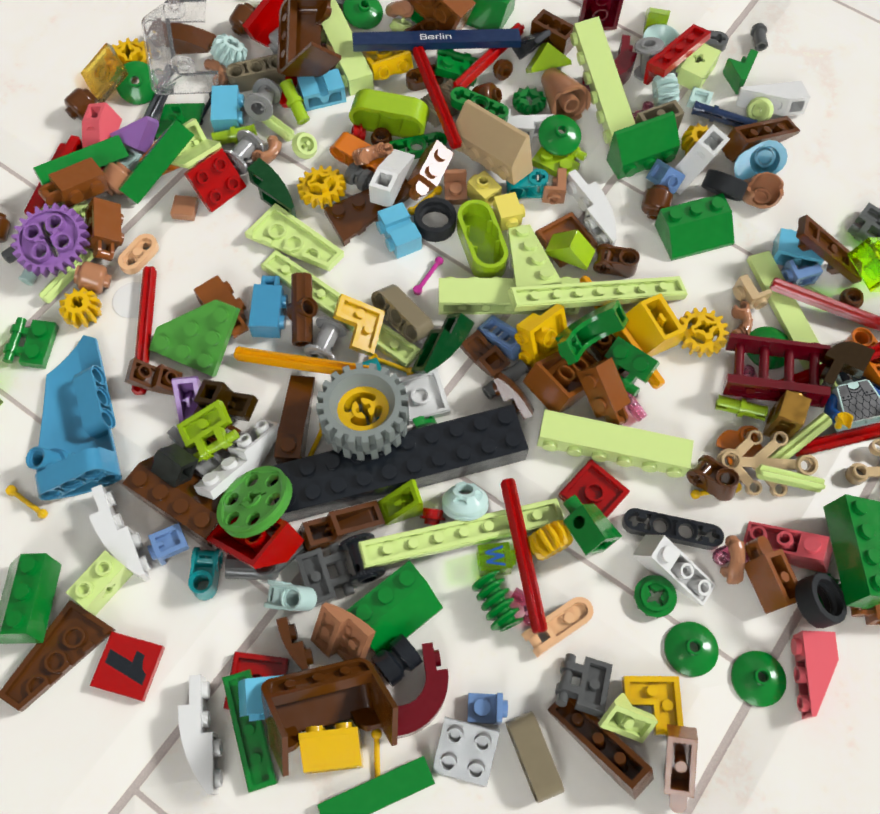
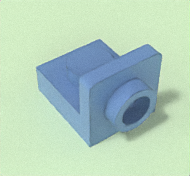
(665, 175)
(803, 276)
(167, 543)
(486, 708)

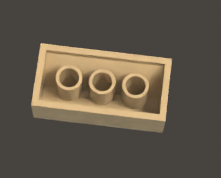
(494, 143)

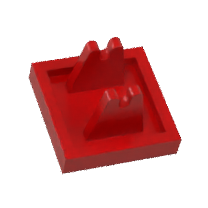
(215, 179)

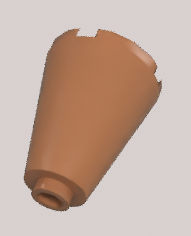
(565, 94)

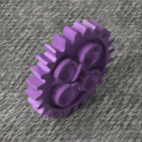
(30, 248)

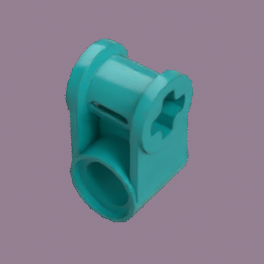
(529, 185)
(205, 567)

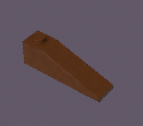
(749, 135)
(295, 419)
(605, 748)

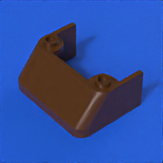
(301, 39)
(324, 698)

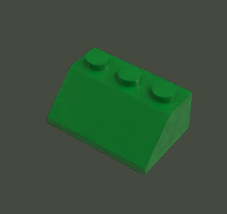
(490, 14)
(641, 144)
(696, 226)
(28, 598)
(397, 606)

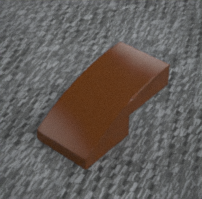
(484, 355)

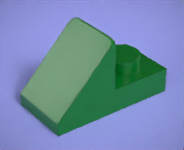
(737, 72)

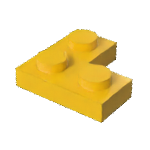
(366, 322)
(658, 692)

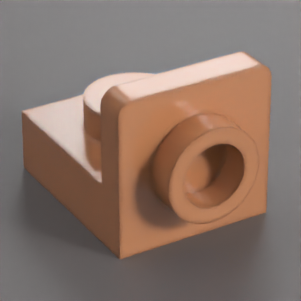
(455, 186)
(556, 192)

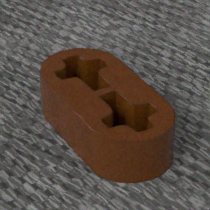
(419, 83)

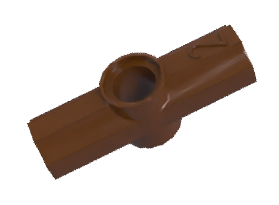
(301, 309)

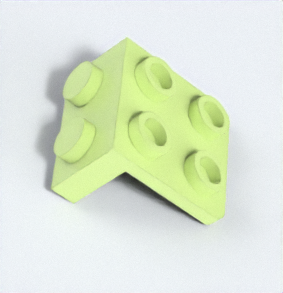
(197, 147)

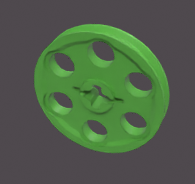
(254, 502)

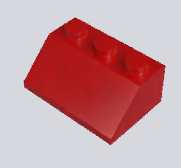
(266, 549)

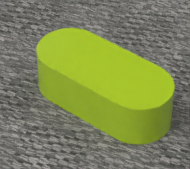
(397, 113)
(482, 239)

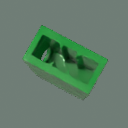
(589, 526)

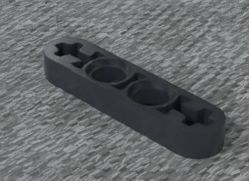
(672, 528)

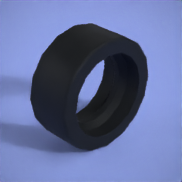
(721, 182)
(435, 205)
(810, 605)

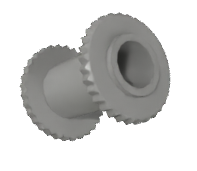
(648, 48)
(260, 103)
(243, 150)
(326, 338)

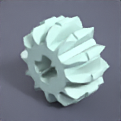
(228, 50)
(665, 89)

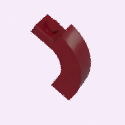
(624, 61)
(423, 710)

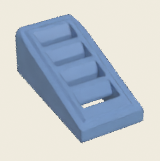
(511, 347)

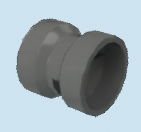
(357, 176)

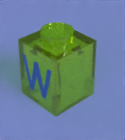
(495, 558)

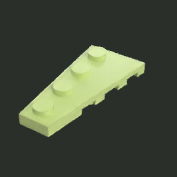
(291, 236)
(529, 259)

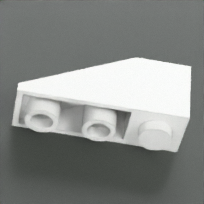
(786, 97)
(701, 155)
(389, 178)
(666, 560)

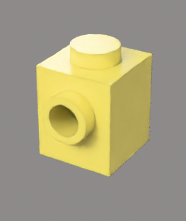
(483, 188)
(508, 210)

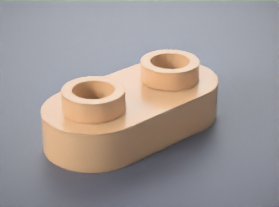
(137, 254)

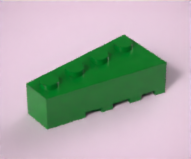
(856, 547)

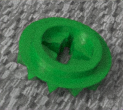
(521, 102)
(655, 584)

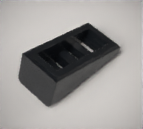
(530, 43)

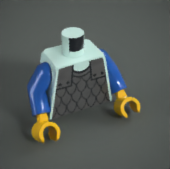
(853, 403)

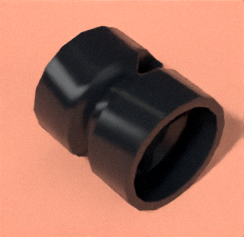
(399, 658)

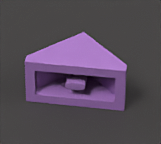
(139, 133)
(184, 392)

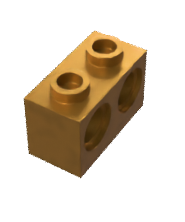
(787, 415)

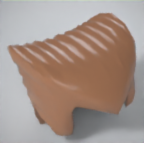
(763, 190)

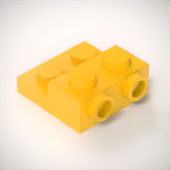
(388, 63)
(538, 333)

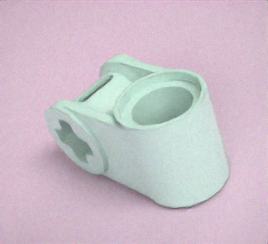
(290, 597)

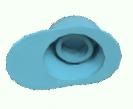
(763, 157)

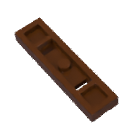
(815, 238)

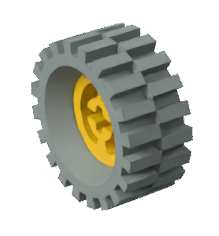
(378, 395)

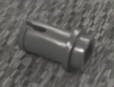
(759, 32)

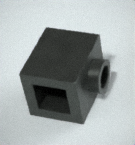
(174, 465)

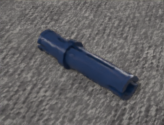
(720, 115)

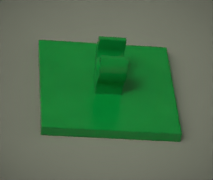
(182, 112)

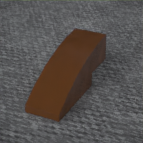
(191, 39)
(341, 525)

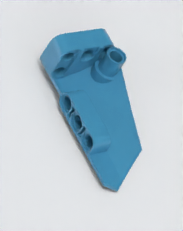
(76, 426)

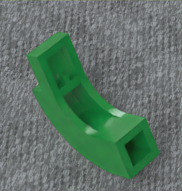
(590, 329)

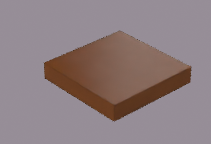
(566, 223)

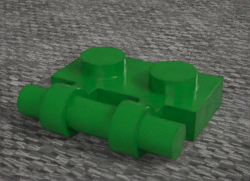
(453, 64)
(38, 343)
(634, 361)

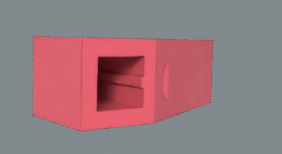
(99, 123)
(800, 547)
(815, 663)

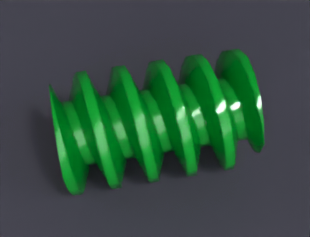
(496, 603)

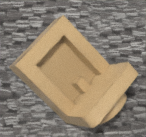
(746, 291)

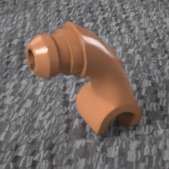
(399, 8)
(215, 66)
(366, 154)
(269, 155)
(744, 314)
(736, 566)

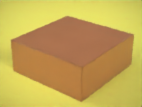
(184, 208)

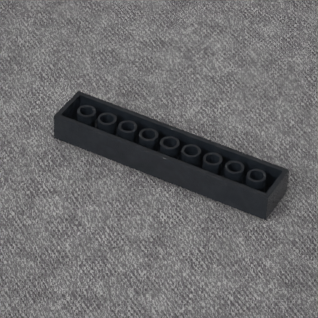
(425, 454)

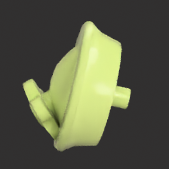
(400, 24)
(760, 109)
(304, 145)

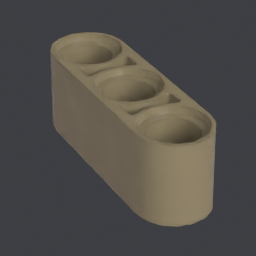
(249, 71)
(402, 313)
(534, 757)

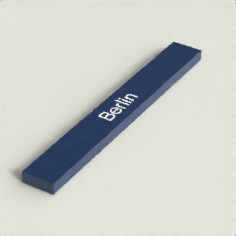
(436, 39)

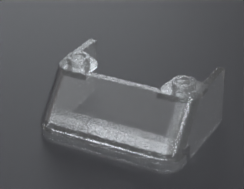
(166, 71)

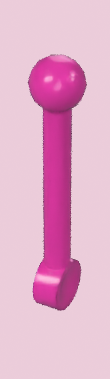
(418, 288)

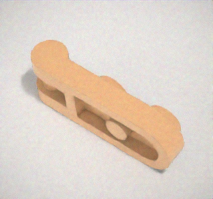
(561, 624)

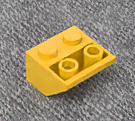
(654, 325)
(331, 749)

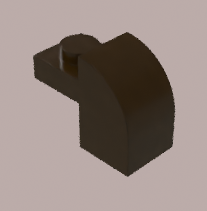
(845, 357)
(238, 405)

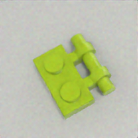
(551, 162)
(203, 425)

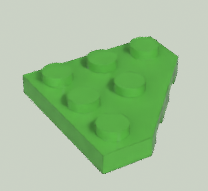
(198, 336)

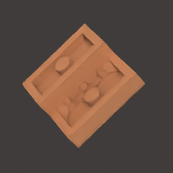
(341, 633)

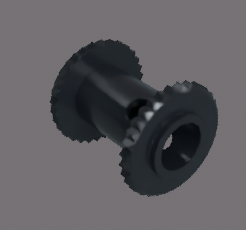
(362, 576)

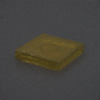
(104, 73)

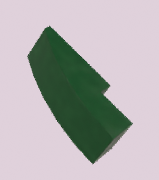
(270, 186)
(443, 342)

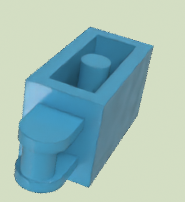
(267, 308)

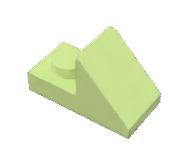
(628, 720)

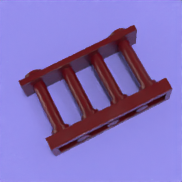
(770, 389)

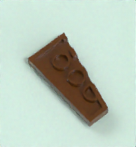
(357, 212)
(65, 644)

